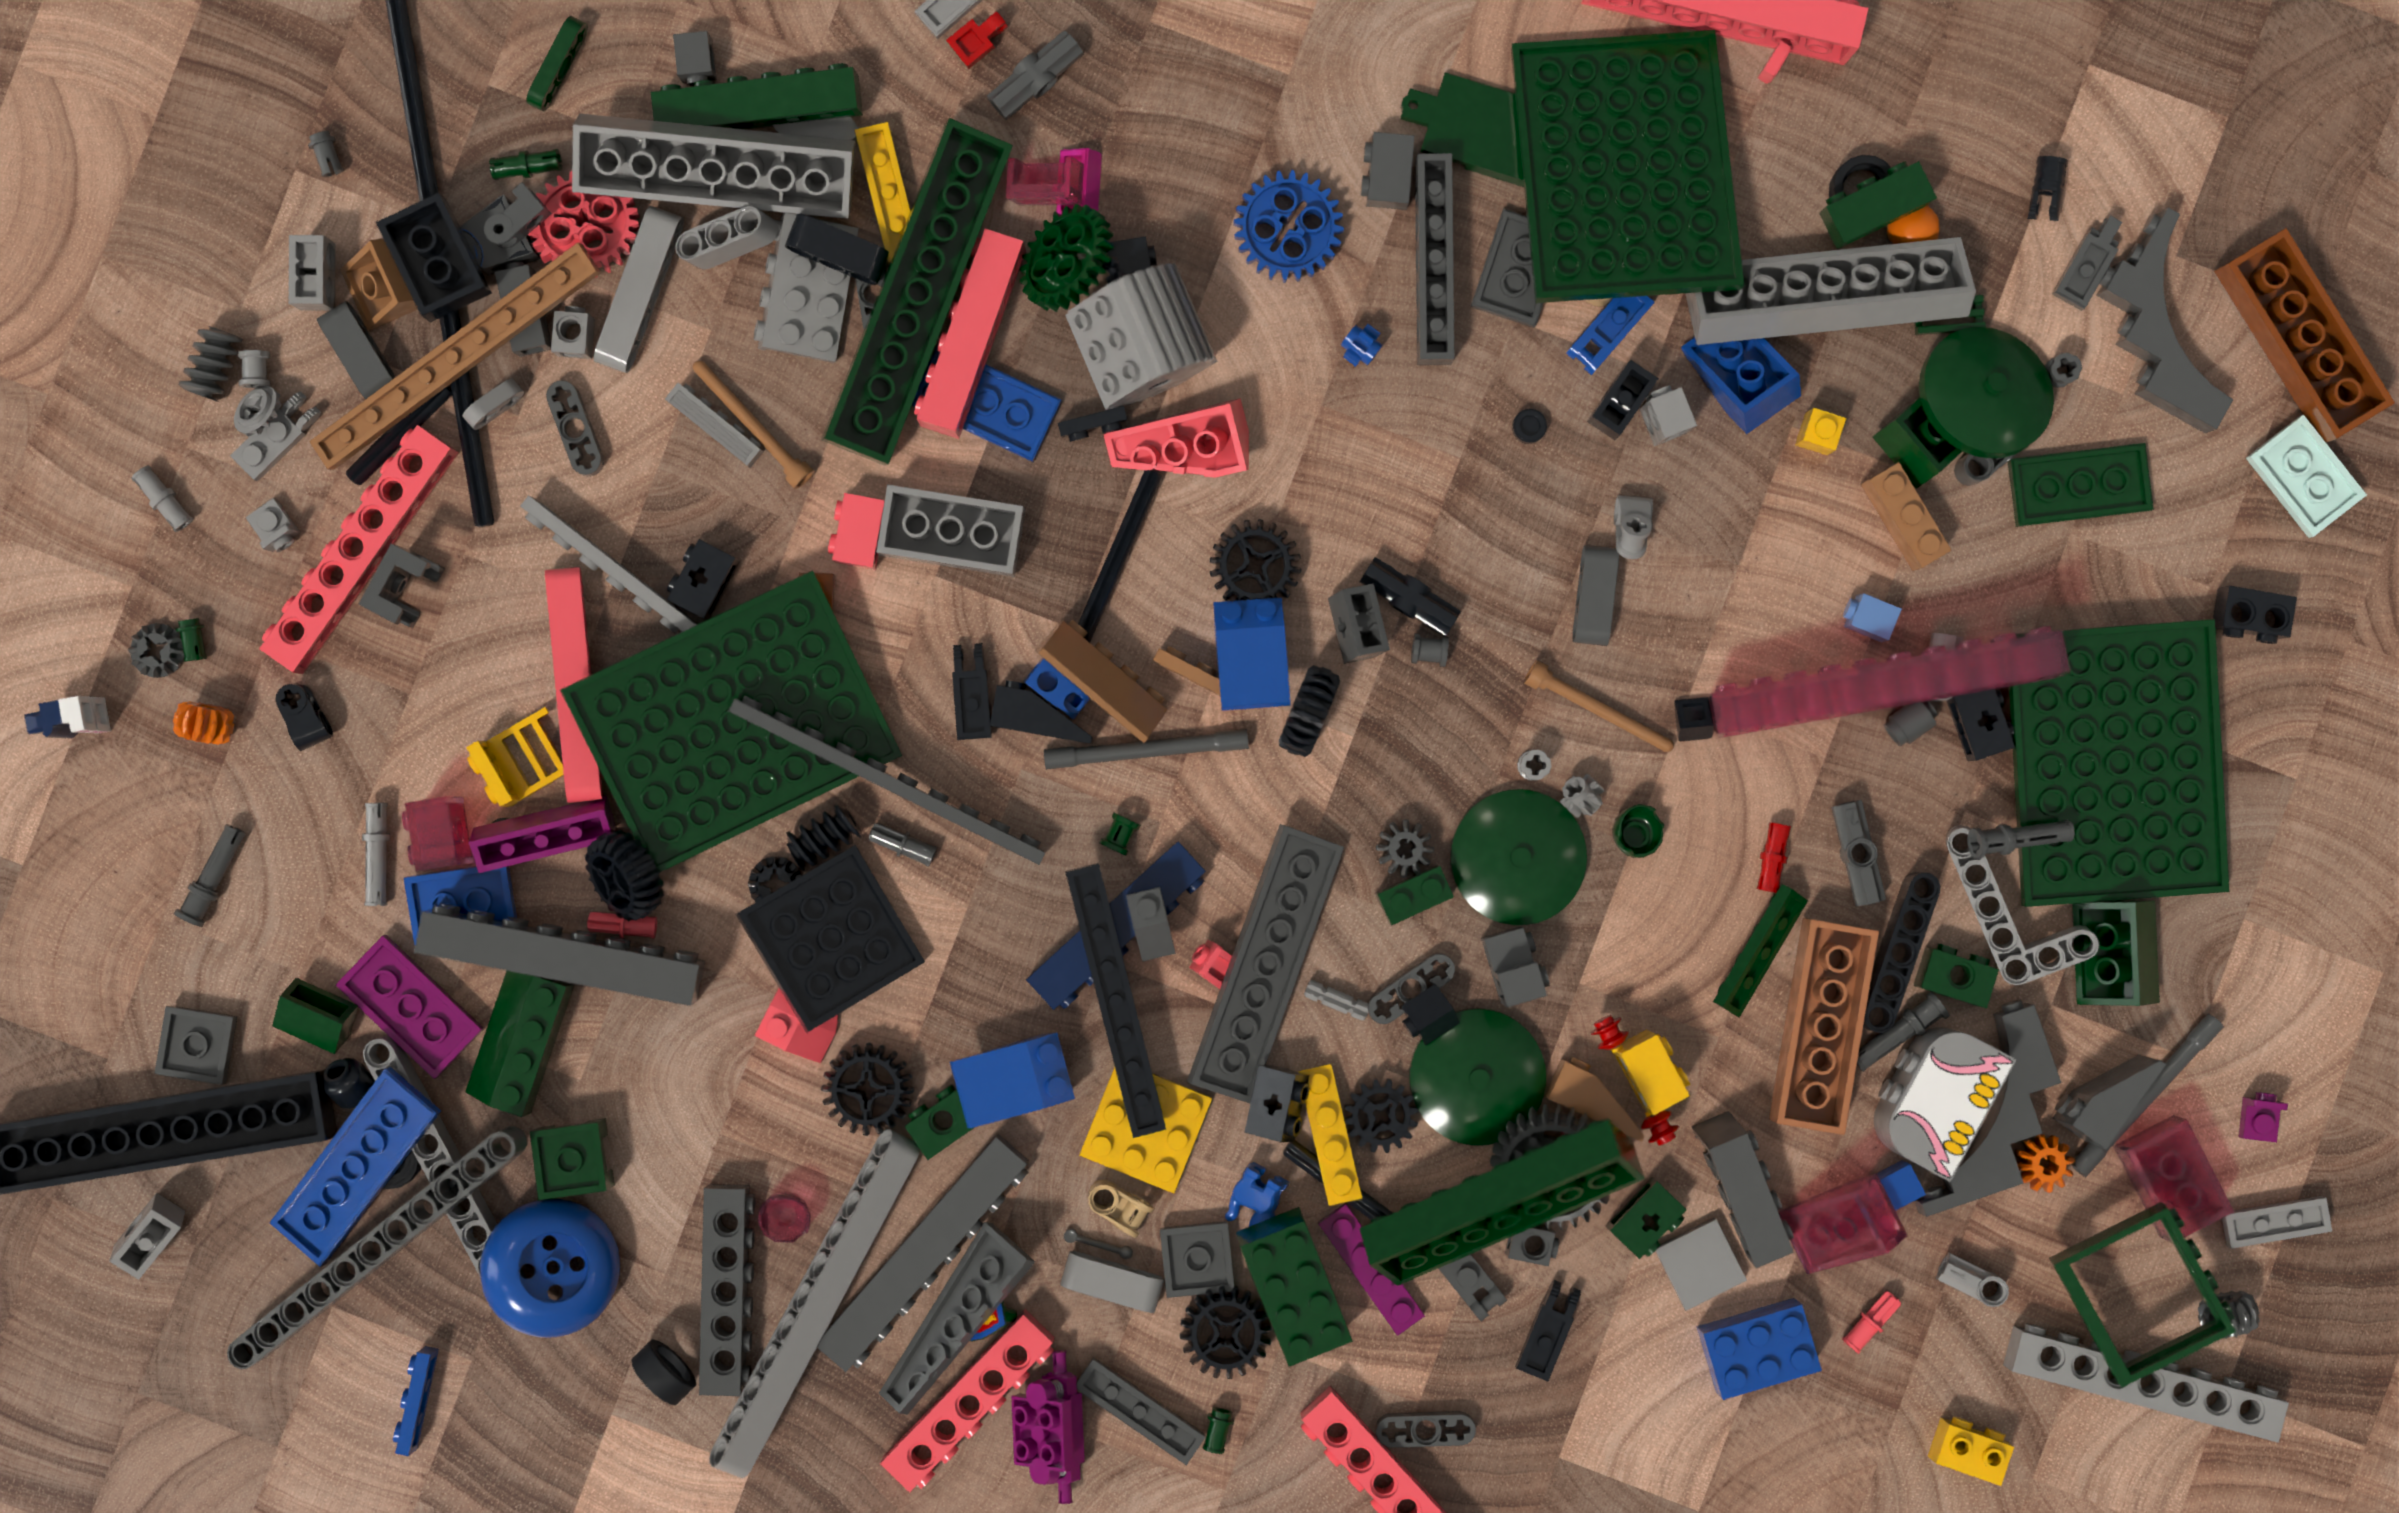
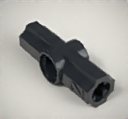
(1410, 596)

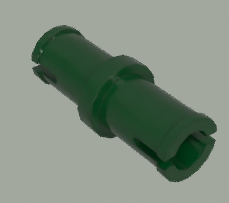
(525, 164)

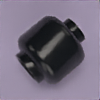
(347, 1082)

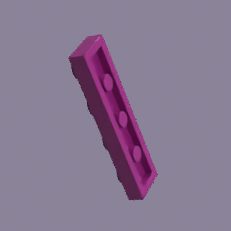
(1391, 1300)

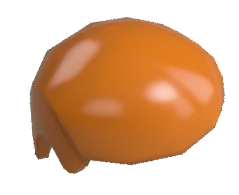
(1915, 227)

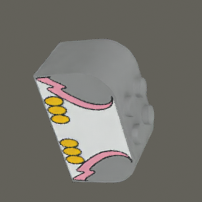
(1939, 1098)

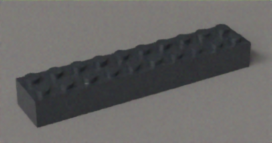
(165, 1131)

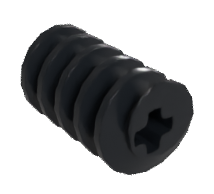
(821, 836)

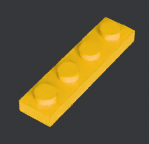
(884, 183)
(1331, 1137)

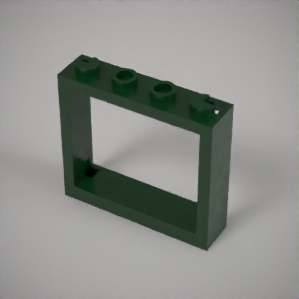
(2204, 1281)

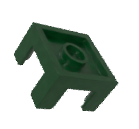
(570, 1159)

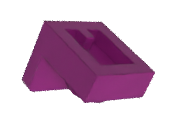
(2261, 1117)

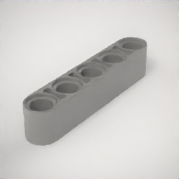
(638, 289)

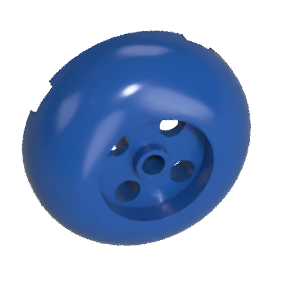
(518, 1241)

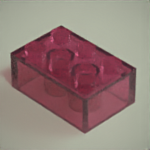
(2172, 1168)

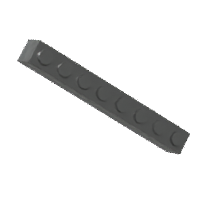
(922, 1252)

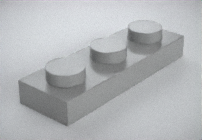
(2277, 1222)

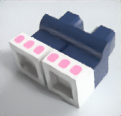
(69, 717)

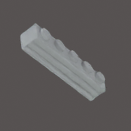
(715, 424)

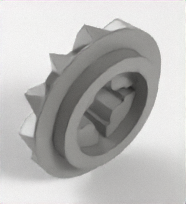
(264, 402)

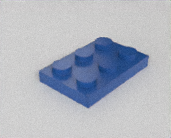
(461, 887)

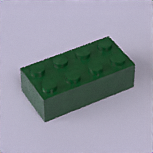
(1293, 1286)

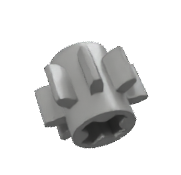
(1582, 795)

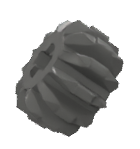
(1416, 851)
(2243, 1308)

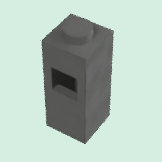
(536, 336)

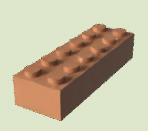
(1823, 1026)

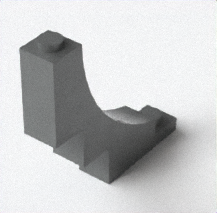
(1990, 1161)

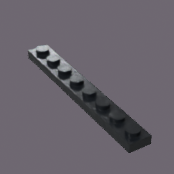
(1115, 1000)

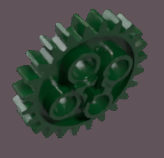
(1066, 258)

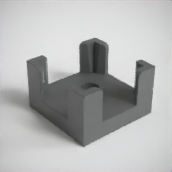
(390, 581)

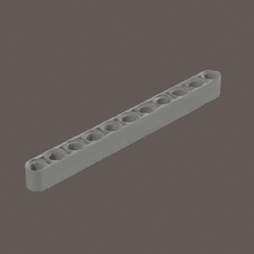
(814, 1304)

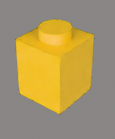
(1820, 431)

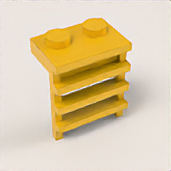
(501, 771)

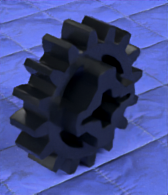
(1393, 1124)

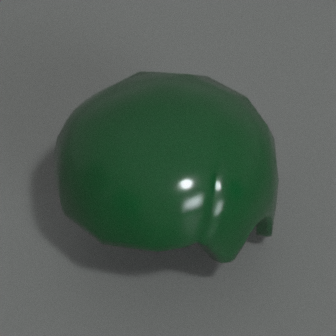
(1638, 831)

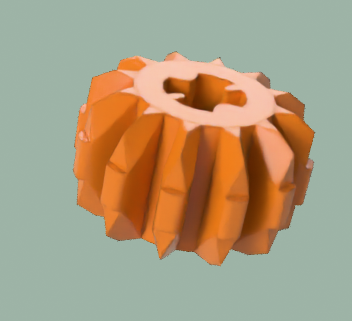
(203, 723)
(2051, 1151)

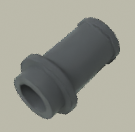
(325, 152)

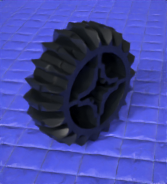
(1241, 539)
(1309, 711)
(624, 875)
(866, 1106)
(1215, 1342)

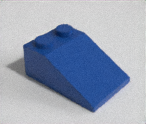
(1745, 378)
(1251, 654)
(1012, 1080)

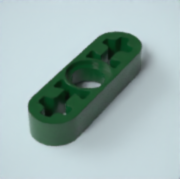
(557, 63)

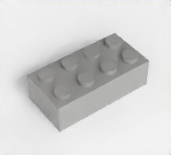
(951, 530)

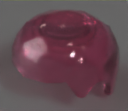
(784, 1217)

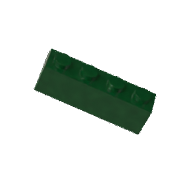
(519, 1042)

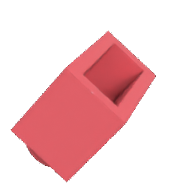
(857, 531)

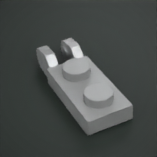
(263, 451)

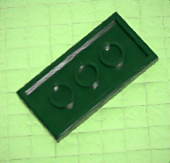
(2080, 485)

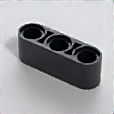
(836, 249)

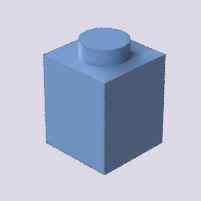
(1871, 617)

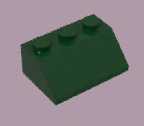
(2127, 955)

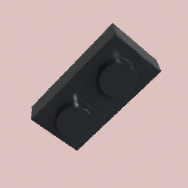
(1106, 420)

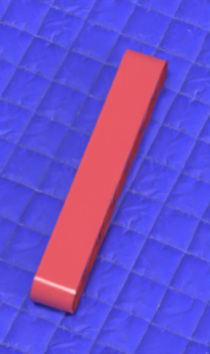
(570, 665)

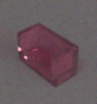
(1045, 182)

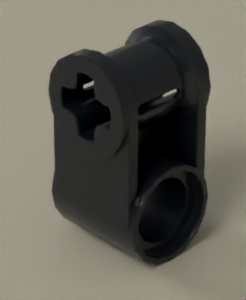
(305, 720)

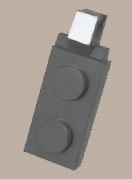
(2089, 264)

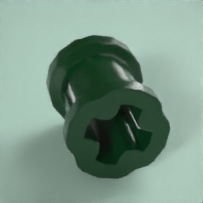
(1119, 834)

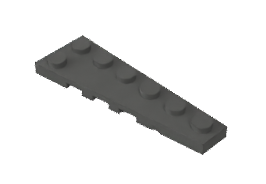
(969, 1298)

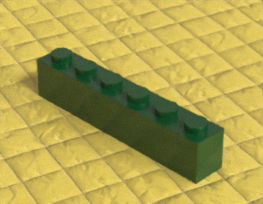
(762, 101)

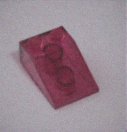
(1844, 1225)

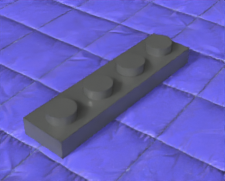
(1140, 1411)

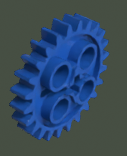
(1262, 210)

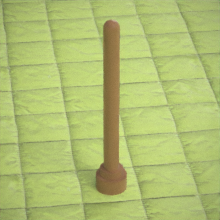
(796, 472)
(1542, 678)

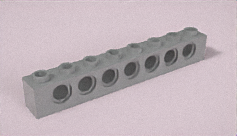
(2262, 1420)

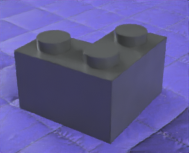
(1513, 968)

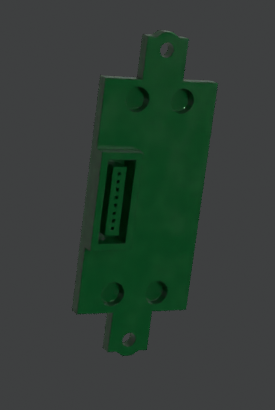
(1472, 124)

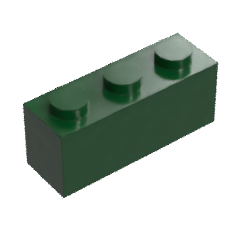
(1877, 203)

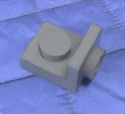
(273, 526)

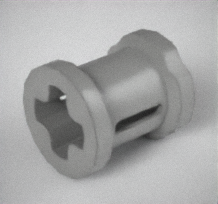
(254, 368)
(1527, 772)

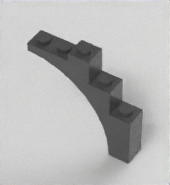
(2139, 290)

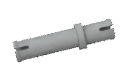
(376, 854)

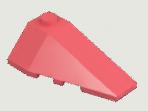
(1197, 442)
(785, 1031)

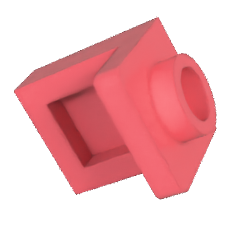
(1211, 963)

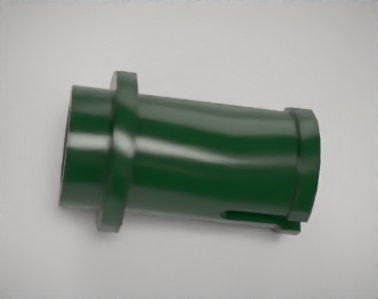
(192, 639)
(1218, 1430)

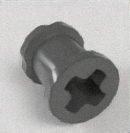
(2073, 365)
(1429, 649)

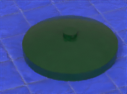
(1986, 392)
(1518, 857)
(1477, 1077)

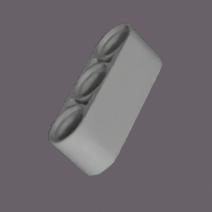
(741, 237)
(1112, 1281)

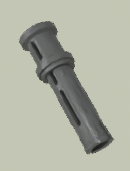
(2005, 838)
(204, 889)
(1912, 1023)

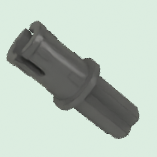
(902, 843)

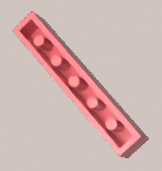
(970, 334)

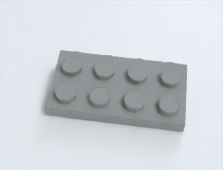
(801, 301)

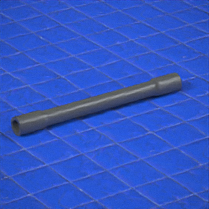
(1074, 756)
(2195, 1042)

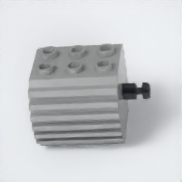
(1140, 334)

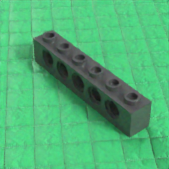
(1434, 259)
(715, 1377)

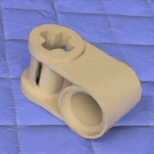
(1121, 1207)

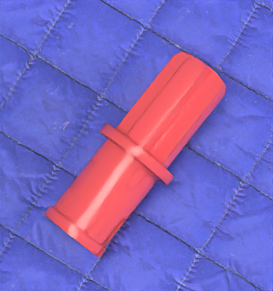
(613, 924)
(1872, 1321)

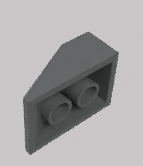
(2106, 1102)

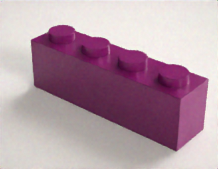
(540, 834)

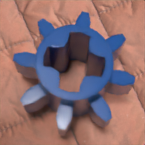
(1361, 345)

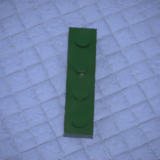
(1760, 950)

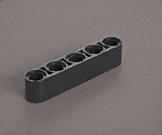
(1912, 941)

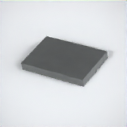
(1507, 275)

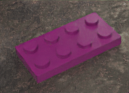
(409, 1006)

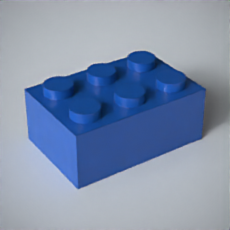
(1759, 1348)

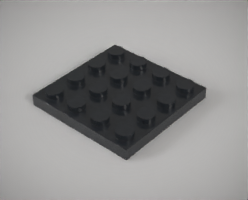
(830, 938)

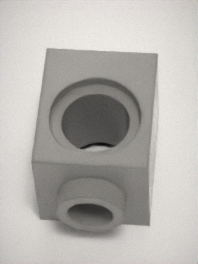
(582, 345)

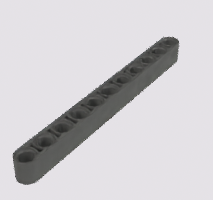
(364, 1257)

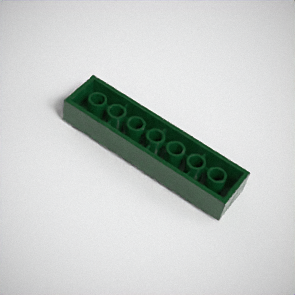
(1502, 1202)

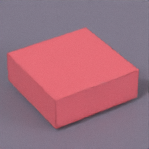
(1774, 62)

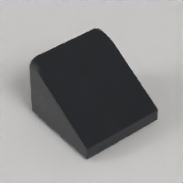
(1693, 719)

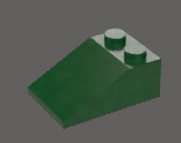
(1915, 444)

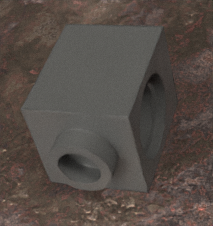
(694, 57)
(1516, 1246)

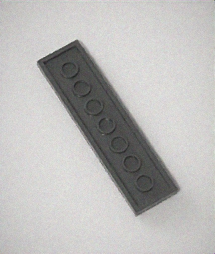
(1265, 963)

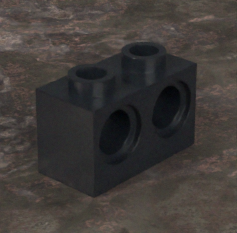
(2254, 607)

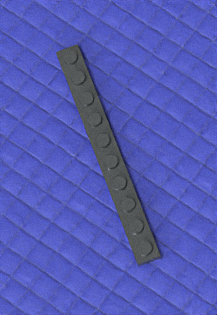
(875, 772)

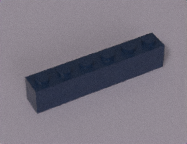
(1069, 966)

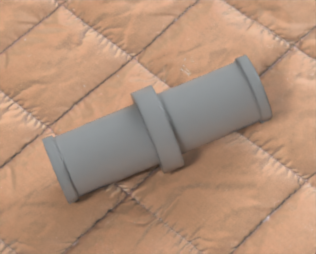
(162, 498)

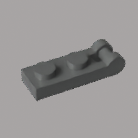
(1468, 1277)

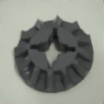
(171, 654)

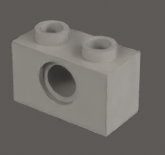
(147, 1236)

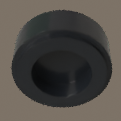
(1529, 426)

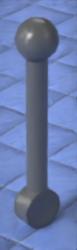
(1071, 1236)

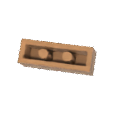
(1906, 517)

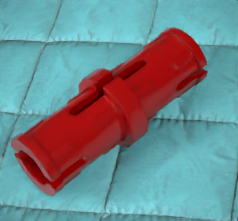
(1773, 857)

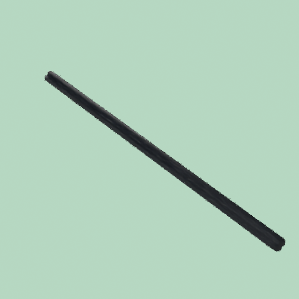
(427, 187)

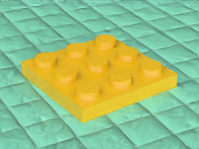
(1152, 1157)

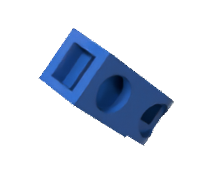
(1057, 688)

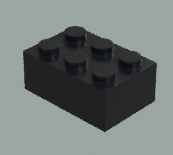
(433, 257)

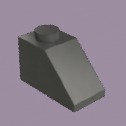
(1150, 923)

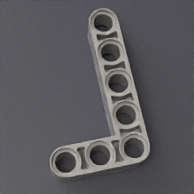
(2002, 919)

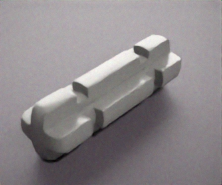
(1336, 1000)

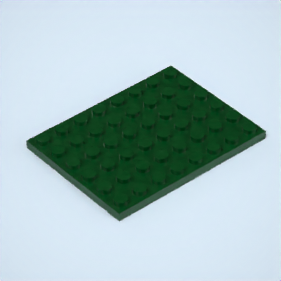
(1626, 167)
(2130, 760)
(693, 769)

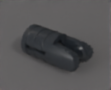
(2048, 182)

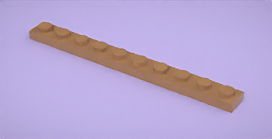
(455, 356)

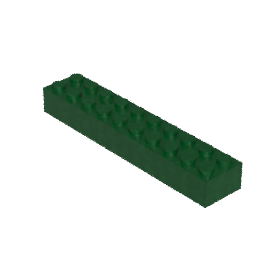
(917, 292)

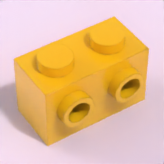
(1971, 1450)

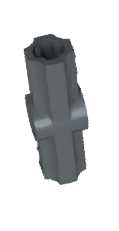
(1035, 75)
(1864, 875)

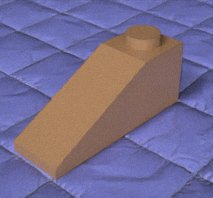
(1585, 1092)

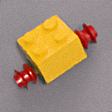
(1649, 1073)

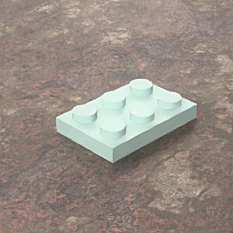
(2306, 476)

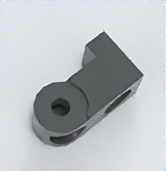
(517, 219)

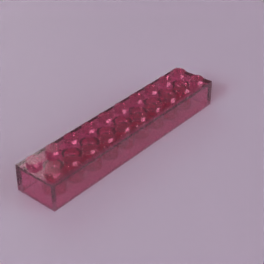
(1889, 684)

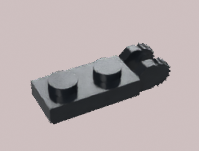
(971, 696)
(1547, 1334)

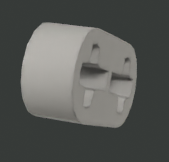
(493, 404)

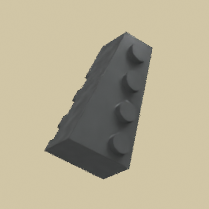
(1745, 1188)

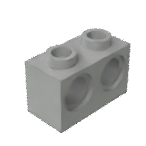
(311, 272)
(1667, 415)

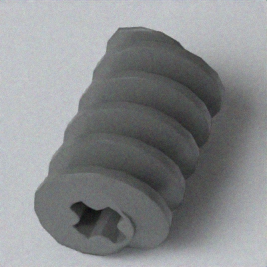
(210, 362)

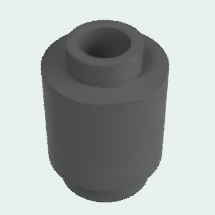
(1911, 722)

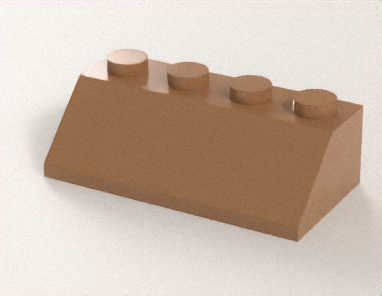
(1102, 680)

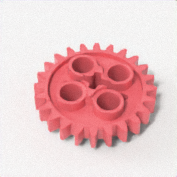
(621, 222)

